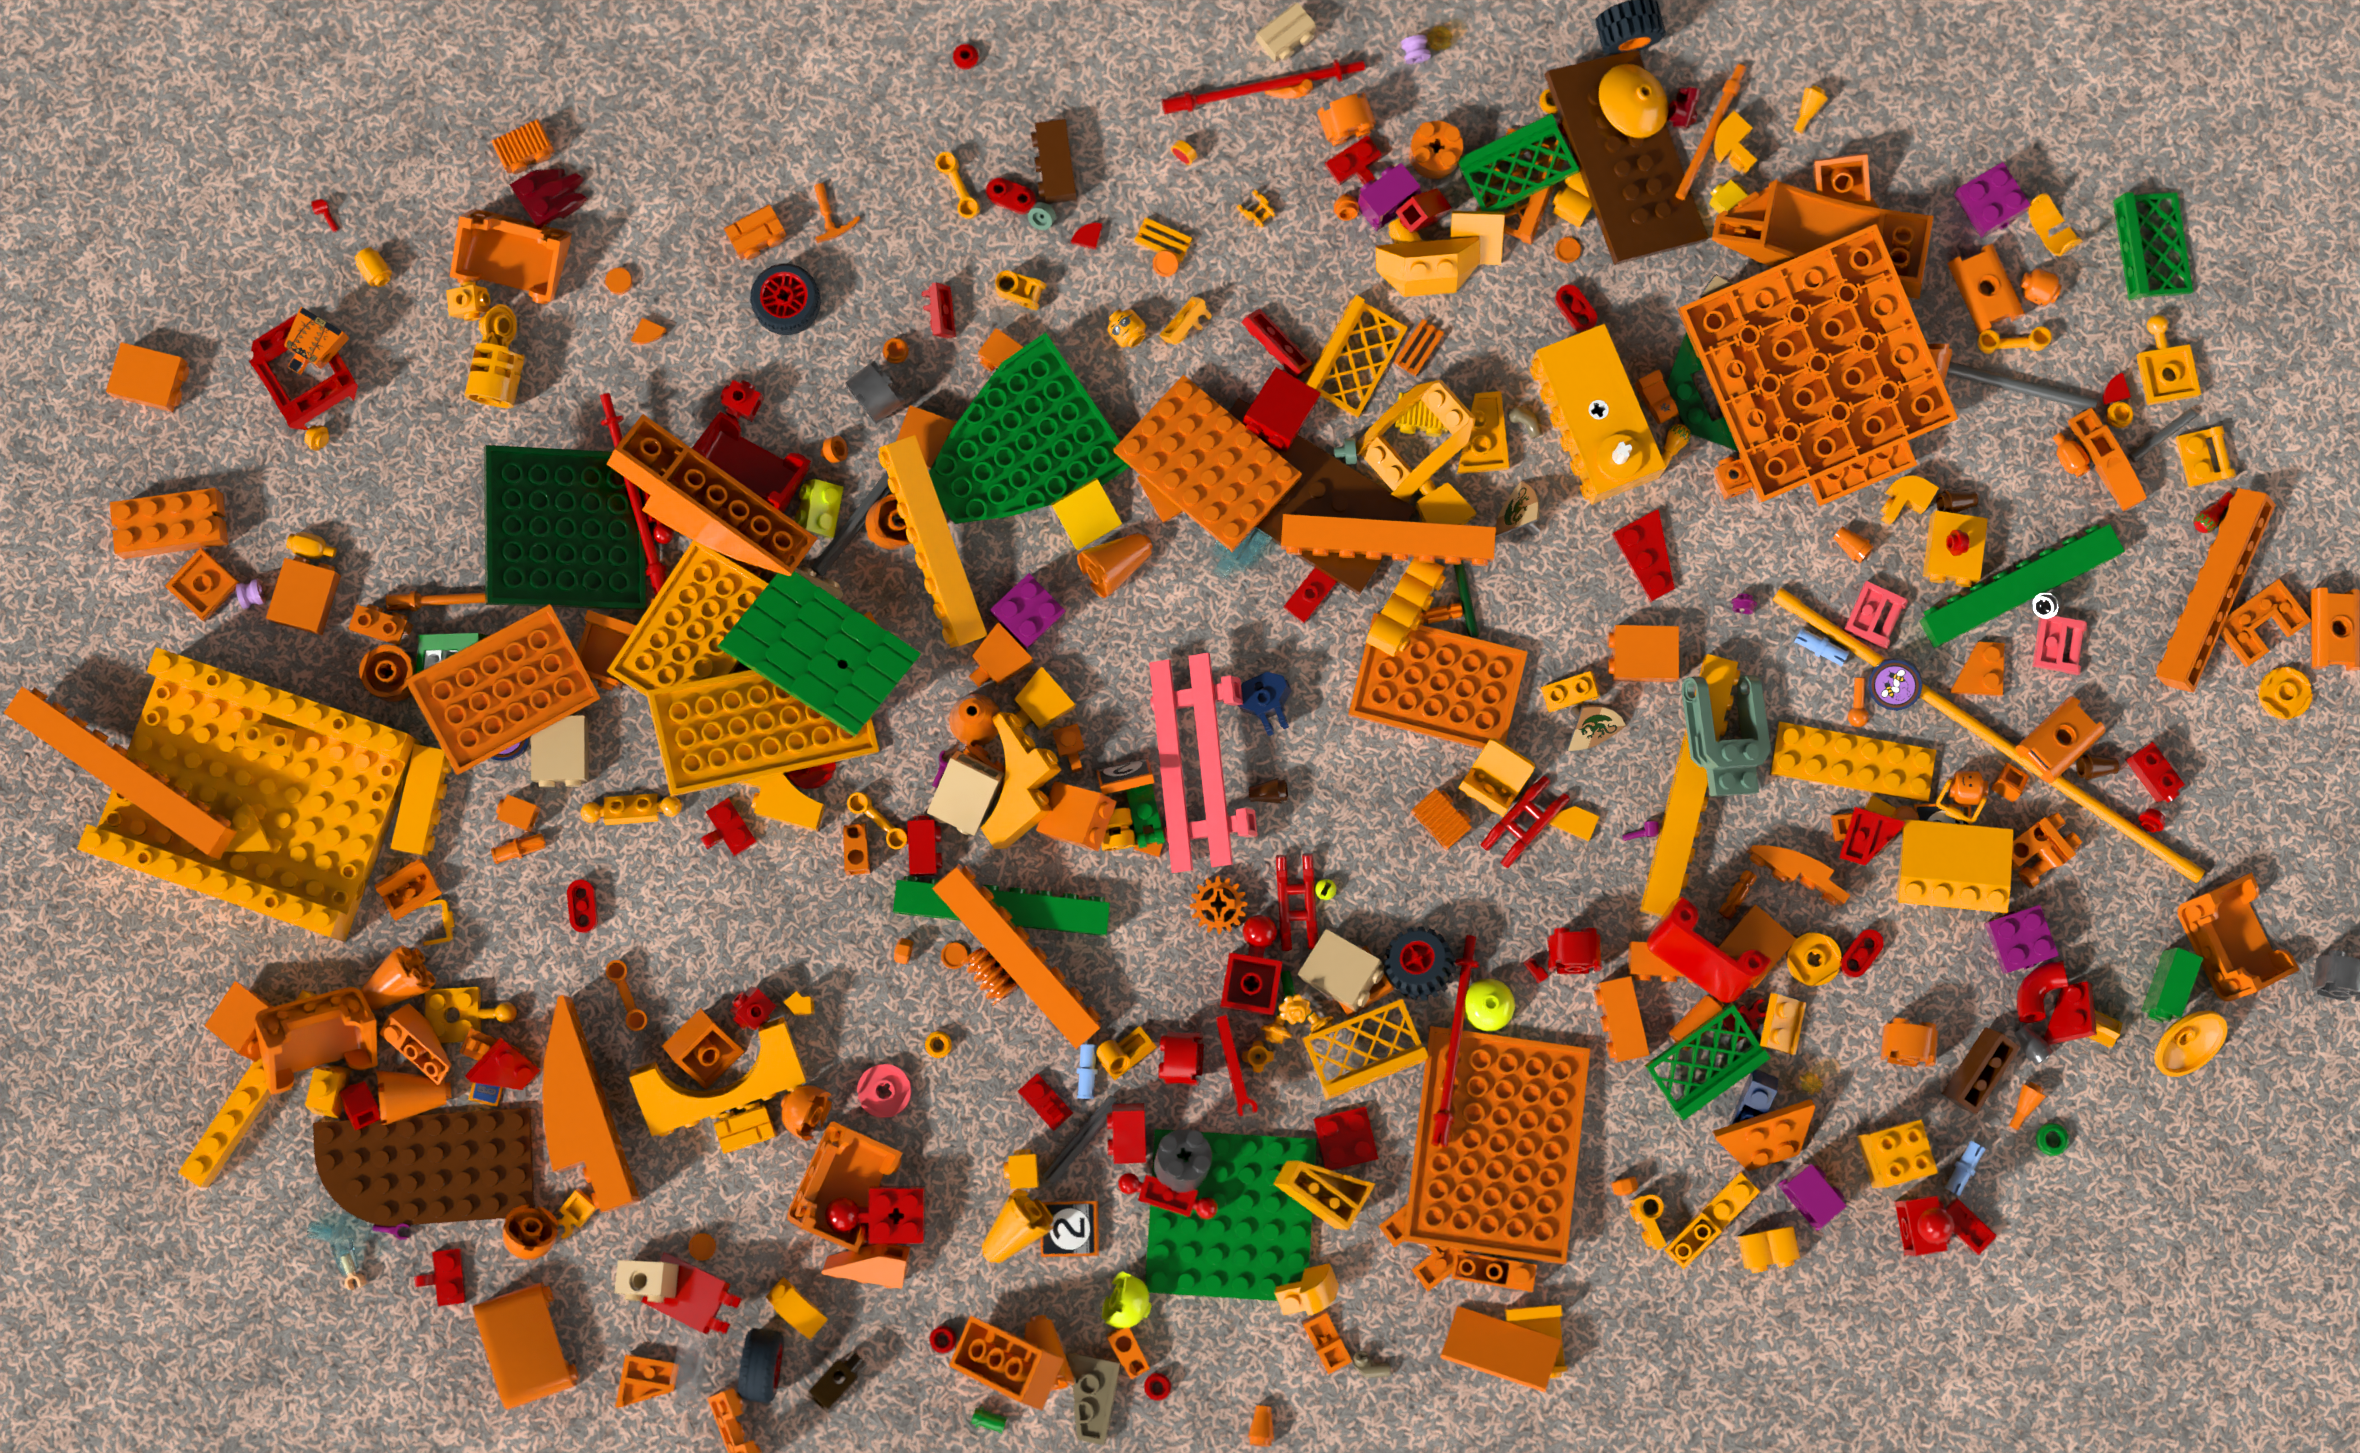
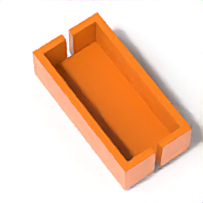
(168, 523)

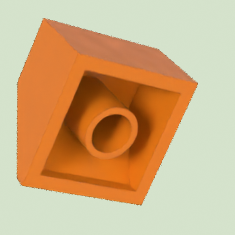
(702, 1049)

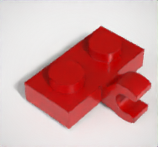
(1354, 162)
(729, 828)
(447, 1277)

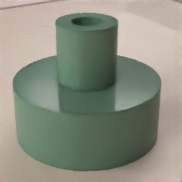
(1041, 216)
(1347, 451)

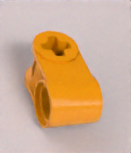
(1021, 290)

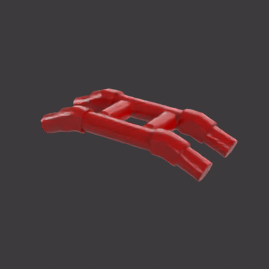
(1525, 837)
(1306, 888)

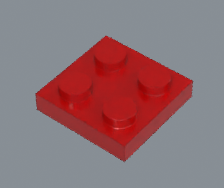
(1345, 1139)

